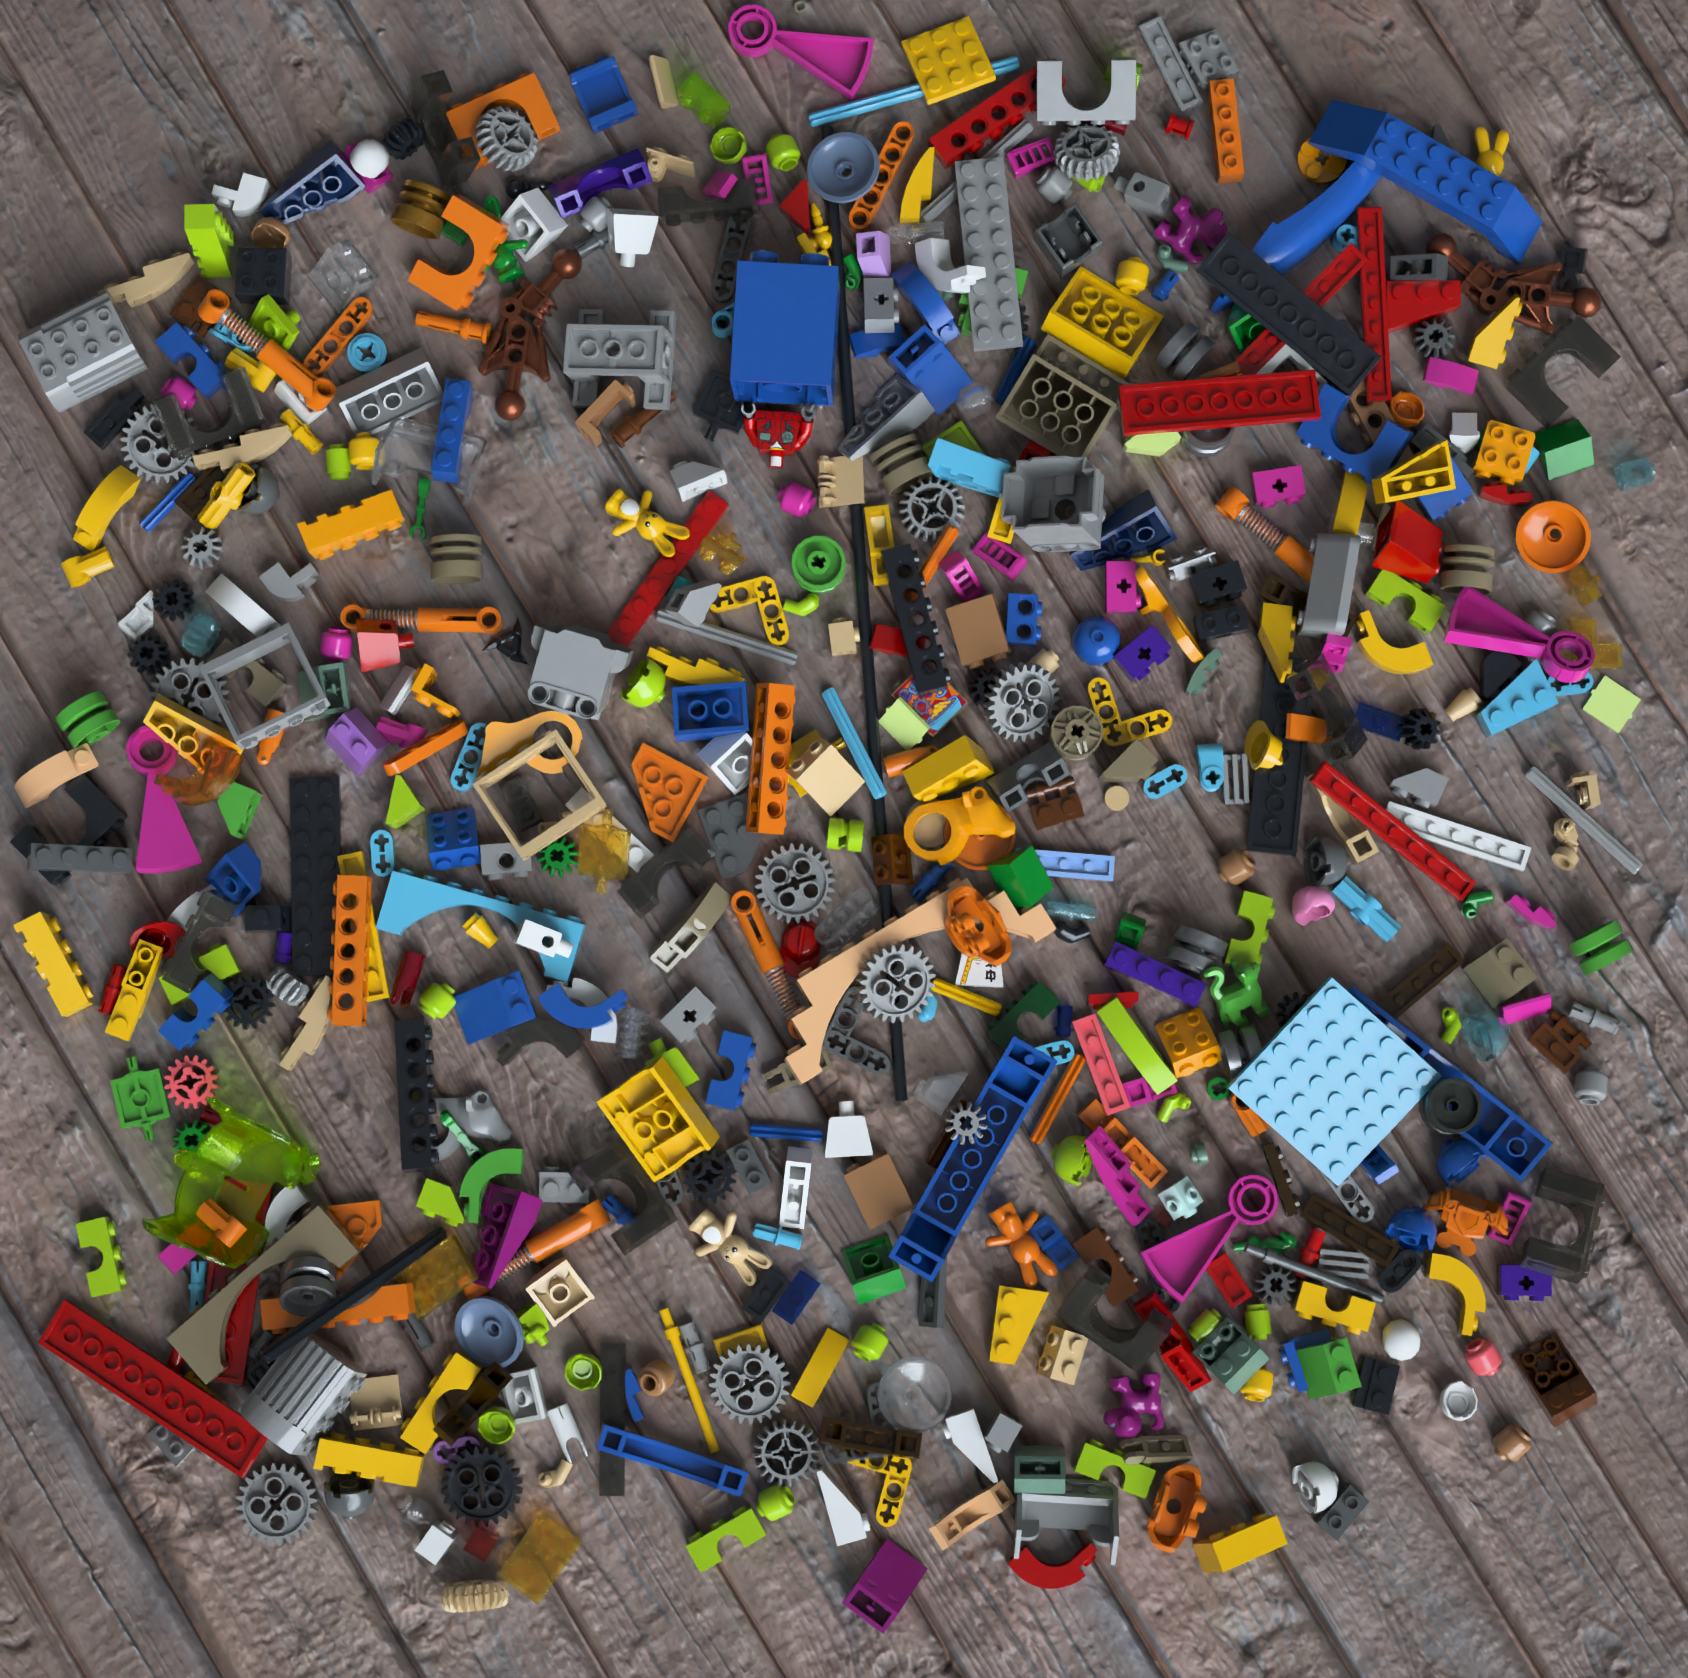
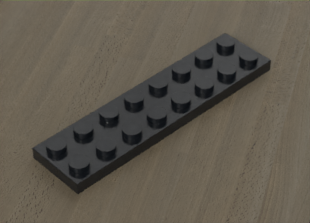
(1289, 313)
(1279, 789)
(314, 868)

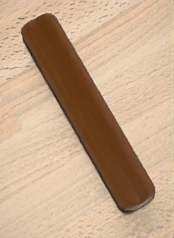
(944, 1140)

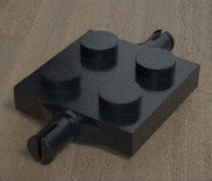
(719, 406)

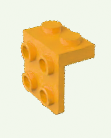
(1503, 453)
(424, 679)
(1189, 1042)

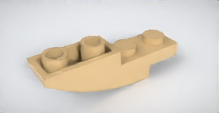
(158, 279)
(254, 448)
(315, 1015)

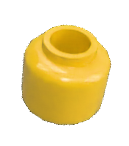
(1132, 276)
(363, 450)
(1259, 1385)

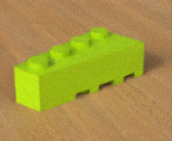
(210, 239)

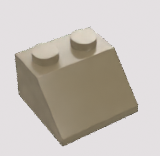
(1131, 765)
(1499, 972)

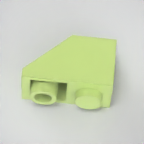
(1151, 444)

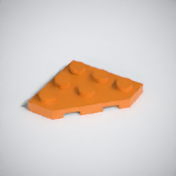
(666, 790)
(361, 1221)

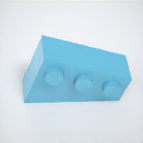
(968, 468)
(1518, 701)

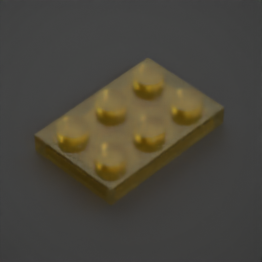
(438, 1275)
(540, 1557)

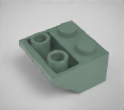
(335, 685)
(1231, 1355)
(1039, 1469)

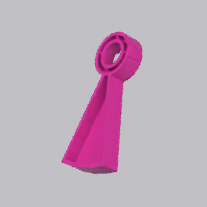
(833, 59)
(1486, 625)
(163, 838)
(1184, 1257)

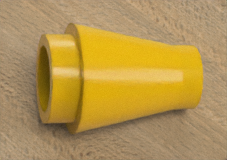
(480, 930)

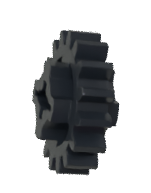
(247, 1015)
(712, 1188)

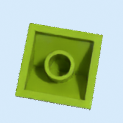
(403, 804)

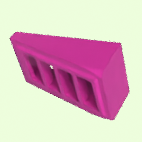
(756, 159)
(1018, 171)
(953, 565)
(1016, 567)
(1521, 1198)

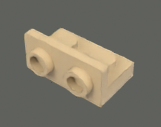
(1589, 791)

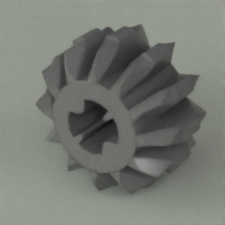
(1440, 331)
(1283, 1284)

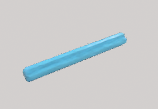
(854, 743)

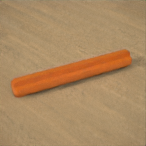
(936, 555)
(1057, 1098)

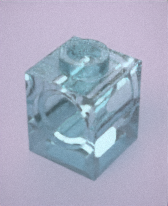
(1627, 481)

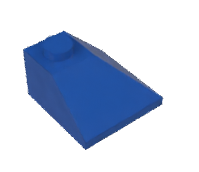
(237, 876)

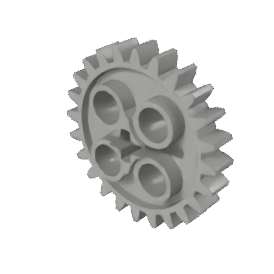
(147, 461)
(169, 689)
(1040, 694)
(787, 862)
(909, 962)
(762, 1401)
(260, 1489)

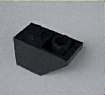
(1495, 671)

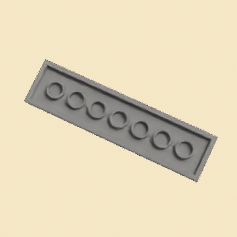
(989, 245)

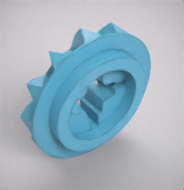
(365, 341)

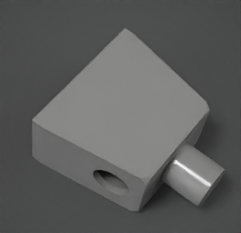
(1145, 195)

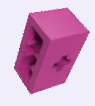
(1289, 477)
(1115, 600)

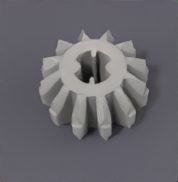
(203, 539)
(287, 986)
(974, 1122)

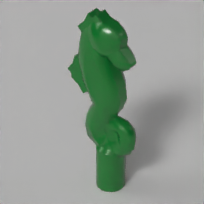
(1288, 1242)

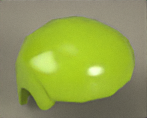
(728, 145)
(583, 1371)
(496, 1424)

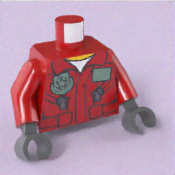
(777, 432)

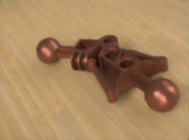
(1480, 280)
(536, 304)

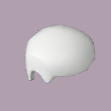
(369, 158)
(1401, 1339)
(1458, 1401)

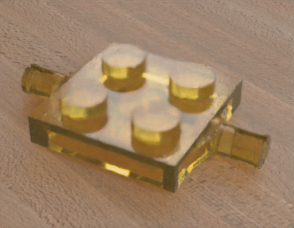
(604, 851)

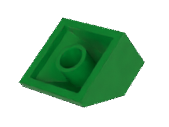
(1243, 328)

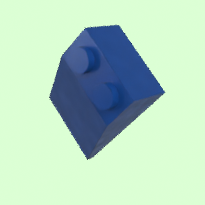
(709, 710)
(495, 1007)

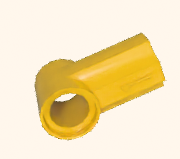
(258, 373)
(82, 568)

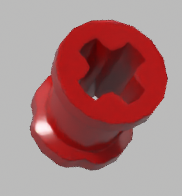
(1179, 126)

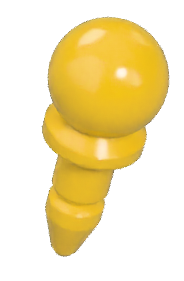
(822, 235)

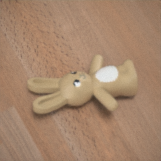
(731, 1247)

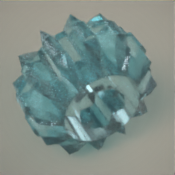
(200, 635)

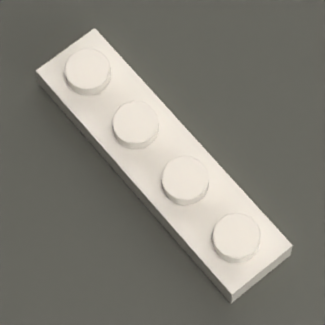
(638, 852)

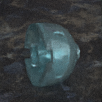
(1486, 1033)

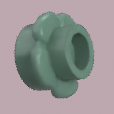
(1199, 1154)

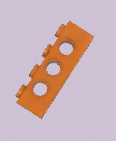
(1225, 131)

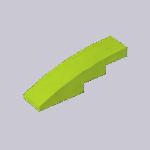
(1136, 1045)

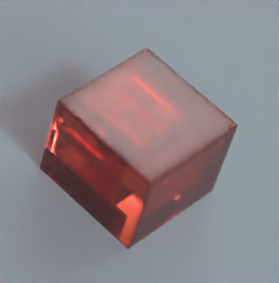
(1163, 1218)

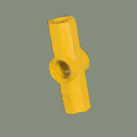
(226, 495)

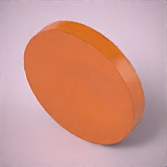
(981, 848)

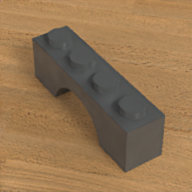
(79, 858)

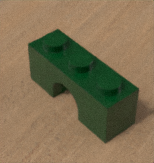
(1036, 1000)

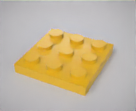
(948, 60)

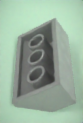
(389, 393)

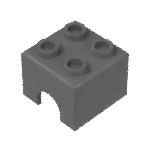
(1068, 240)

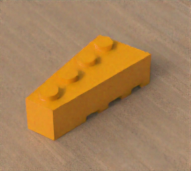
(351, 525)

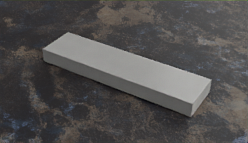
(1170, 64)

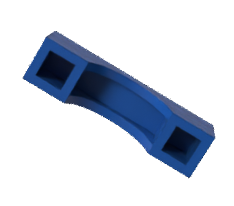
(449, 438)

